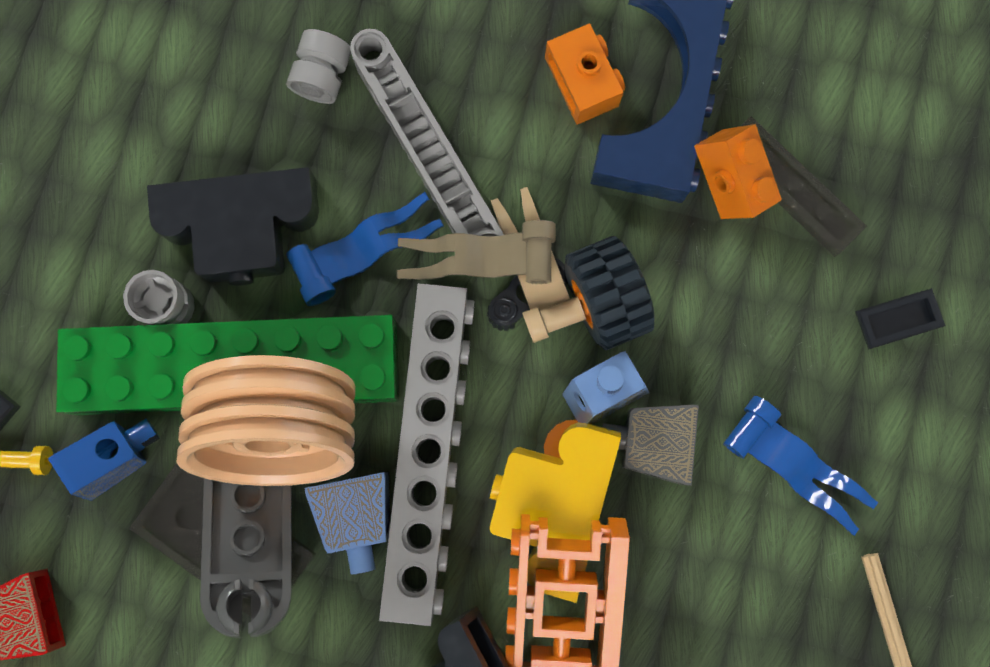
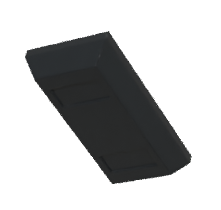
(900, 318)

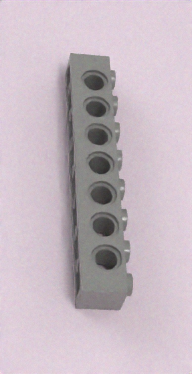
(399, 600)

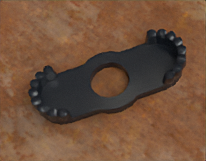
(508, 309)

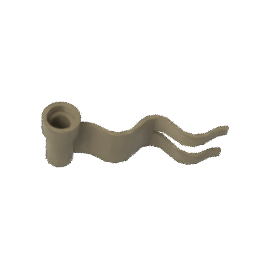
(487, 255)

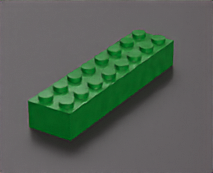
(146, 364)

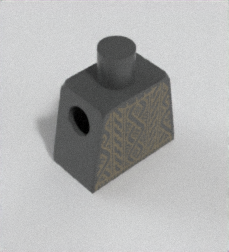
(660, 441)

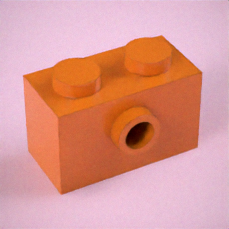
(584, 73)
(738, 172)

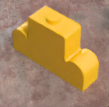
(561, 489)

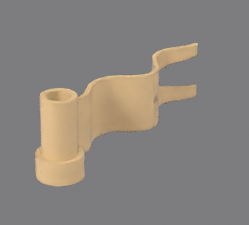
(548, 302)

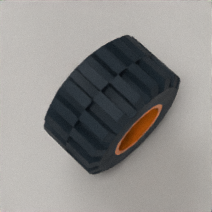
(610, 292)

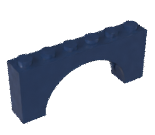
(663, 157)

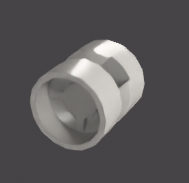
(320, 62)
(152, 293)

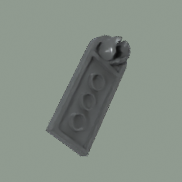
(246, 556)

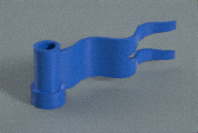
(354, 254)
(792, 460)

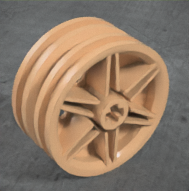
(267, 421)

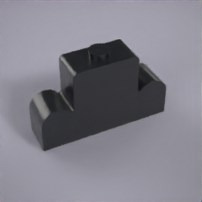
(235, 220)

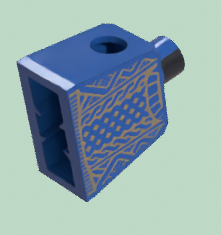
(88, 465)

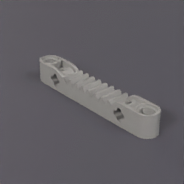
(421, 136)

